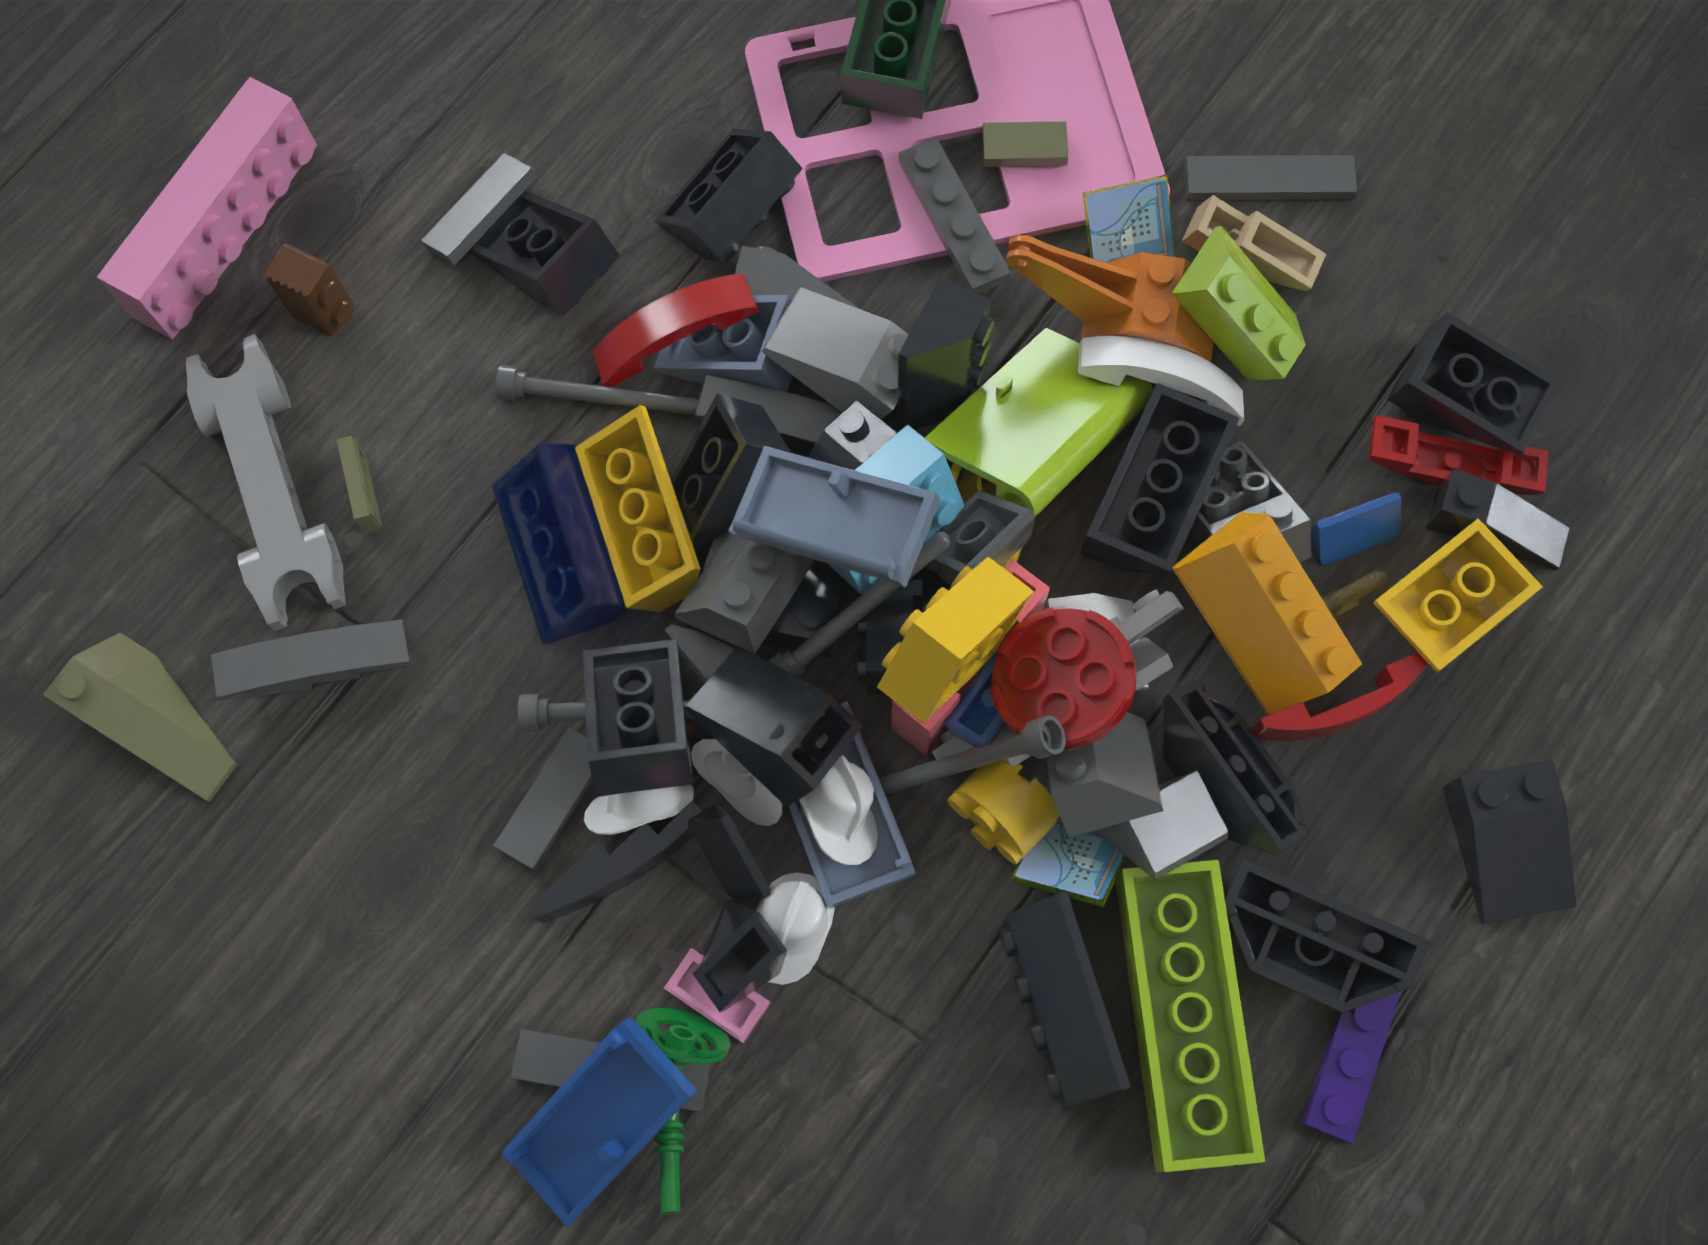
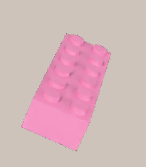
(209, 209)

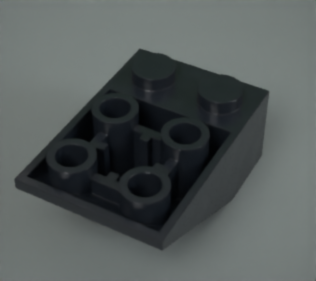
(773, 723)

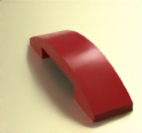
(670, 319)
(1431, 458)
(1296, 724)

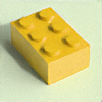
(952, 638)

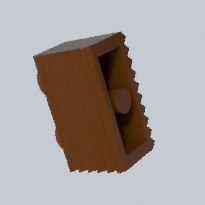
(309, 289)

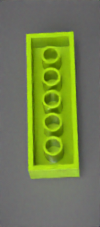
(1188, 1019)

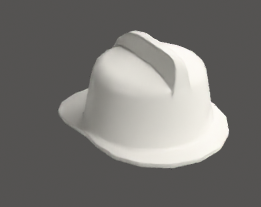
(735, 783)
(630, 810)
(842, 814)
(799, 920)

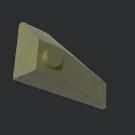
(140, 706)

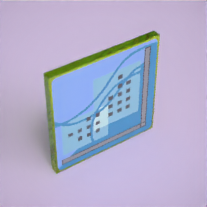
(1129, 219)
(1079, 864)

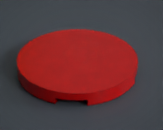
(1067, 668)

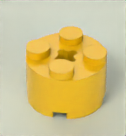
(1005, 809)

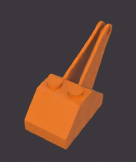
(1116, 296)

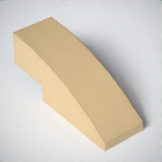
(1269, 246)

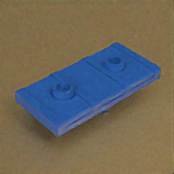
(598, 1120)

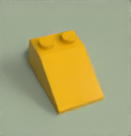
(1457, 595)

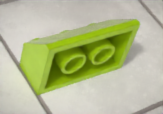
(1240, 310)

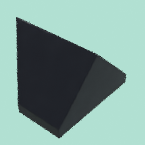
(739, 956)

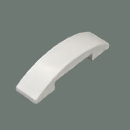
(1157, 362)

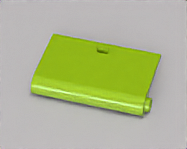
(1038, 422)

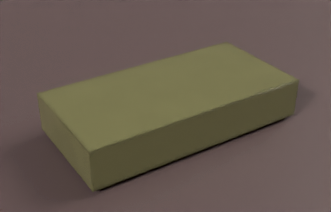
(1025, 143)
(359, 485)

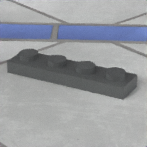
(954, 216)

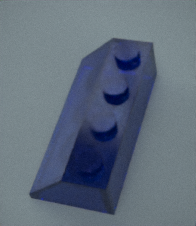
(558, 543)

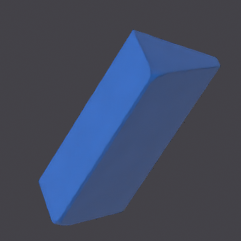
(1357, 529)
(976, 716)

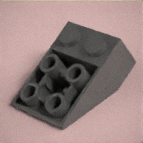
(1248, 487)

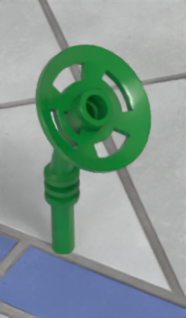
(679, 1048)

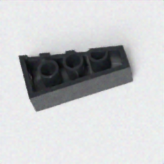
(882, 631)

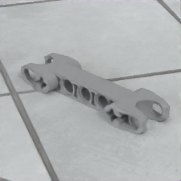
(285, 547)

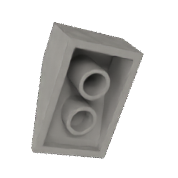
(839, 351)

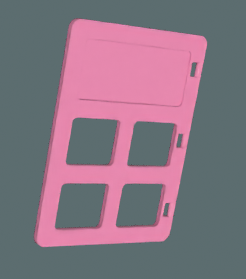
(1026, 67)

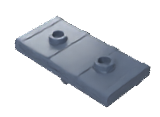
(835, 515)
(887, 864)

